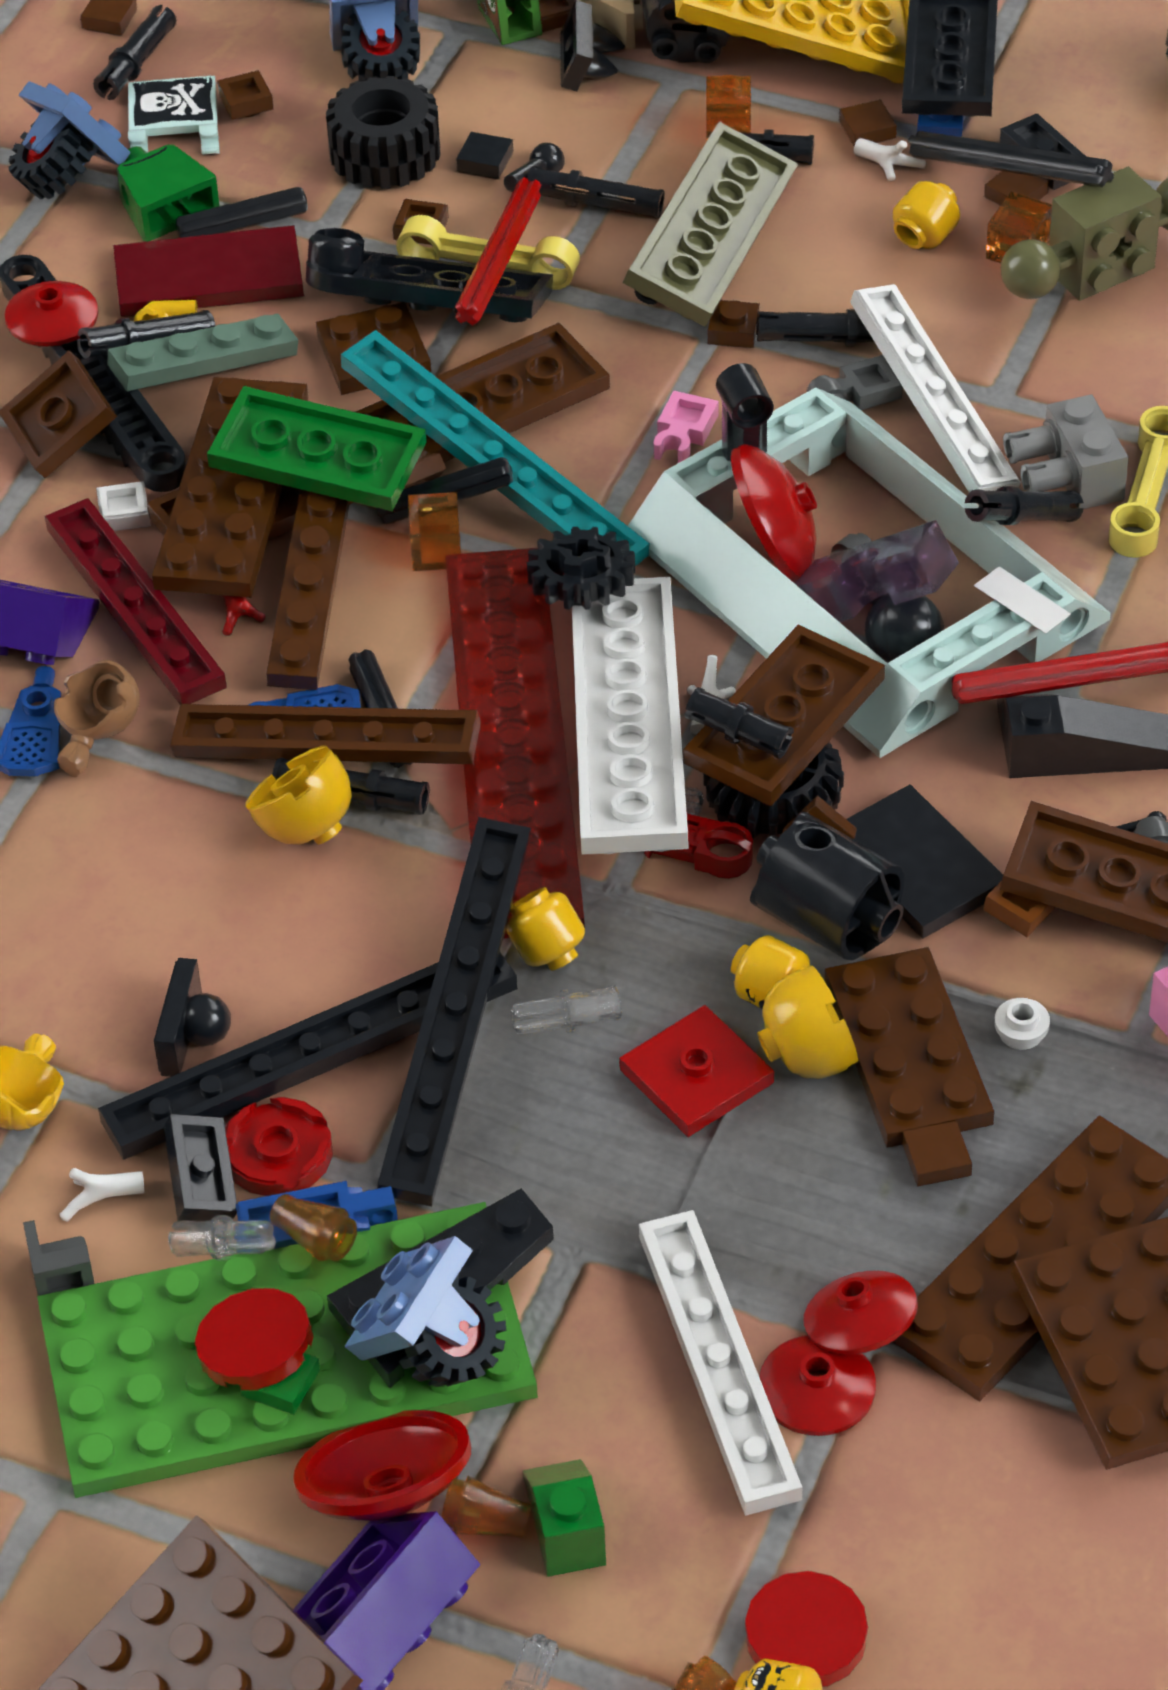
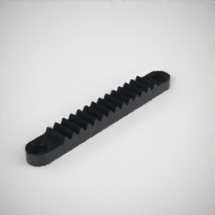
(137, 429)

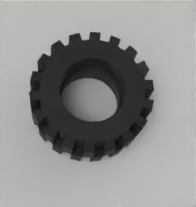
(383, 132)

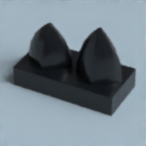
(583, 46)

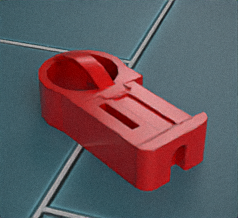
(706, 834)

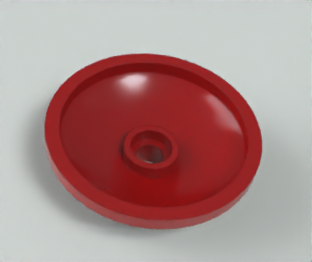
(776, 509)
(383, 1466)

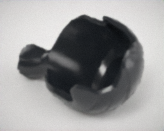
(900, 627)

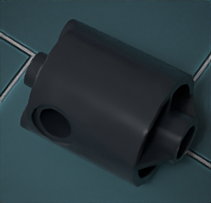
(676, 38)
(829, 887)

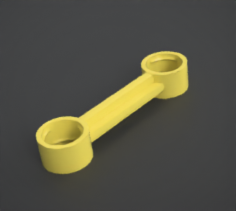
(470, 249)
(1145, 491)

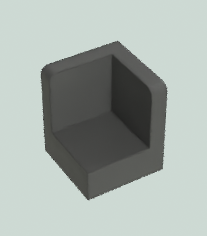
(59, 1263)

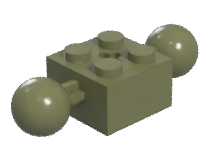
(1094, 239)

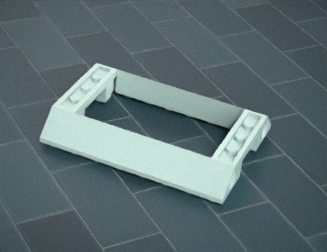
(690, 540)

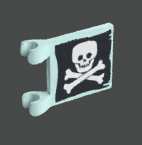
(174, 108)

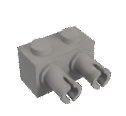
(1080, 449)

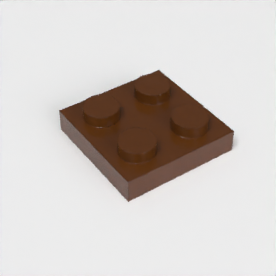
(344, 331)
(57, 414)

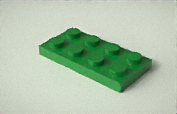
(317, 448)

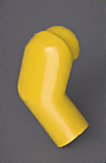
(166, 308)

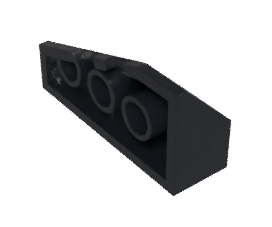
(1079, 736)

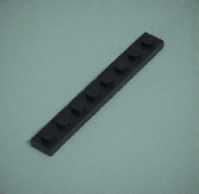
(454, 1012)
(281, 1059)

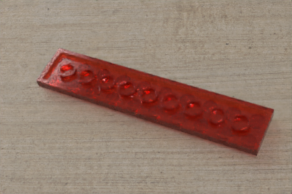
(512, 681)

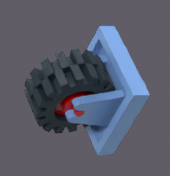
(376, 37)
(61, 141)
(431, 1316)

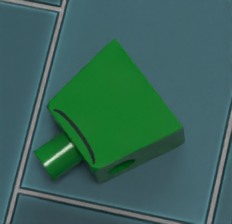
(162, 187)

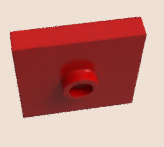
(696, 1070)

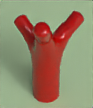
(236, 608)

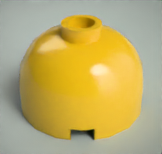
(304, 800)
(805, 1027)

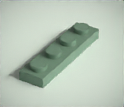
(202, 352)

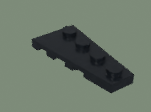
(502, 1243)

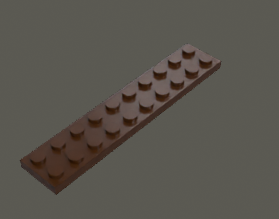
(506, 385)

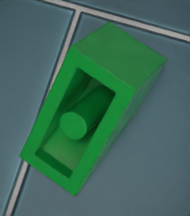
(566, 1517)

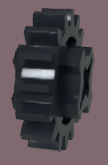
(581, 567)

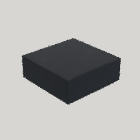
(485, 155)

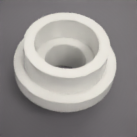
(1022, 1023)

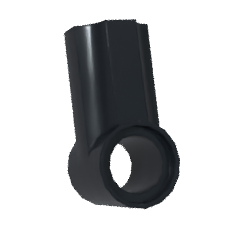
(744, 408)

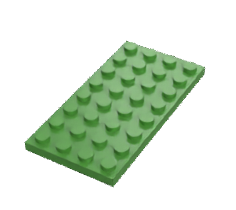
(147, 1411)

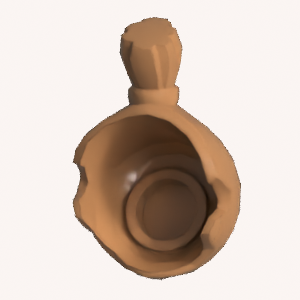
(94, 707)

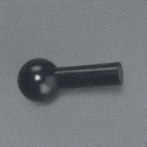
(543, 156)

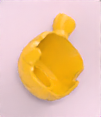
(28, 1083)

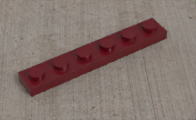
(134, 604)

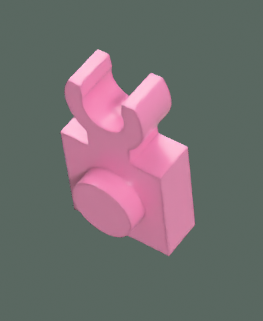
(683, 422)

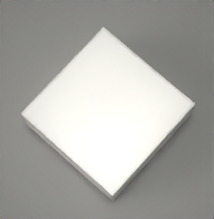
(124, 505)

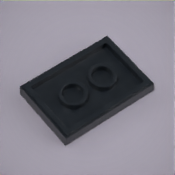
(940, 866)

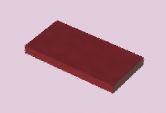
(209, 269)

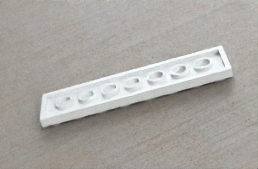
(629, 723)

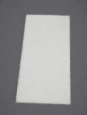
(1022, 599)

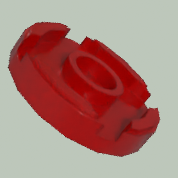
(278, 1146)
(254, 1338)
(808, 1623)

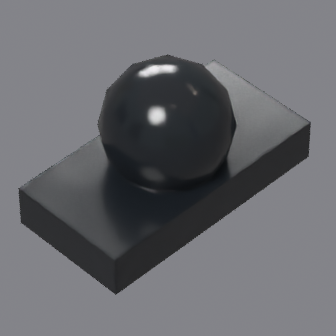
(187, 1018)

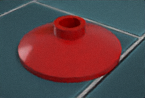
(50, 313)
(860, 1312)
(817, 1403)

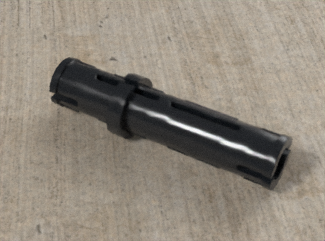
(127, 60)
(646, 201)
(812, 327)
(126, 332)
(1012, 505)
(378, 790)

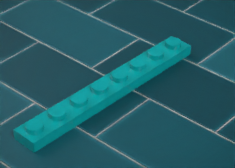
(477, 439)

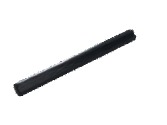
(1011, 158)

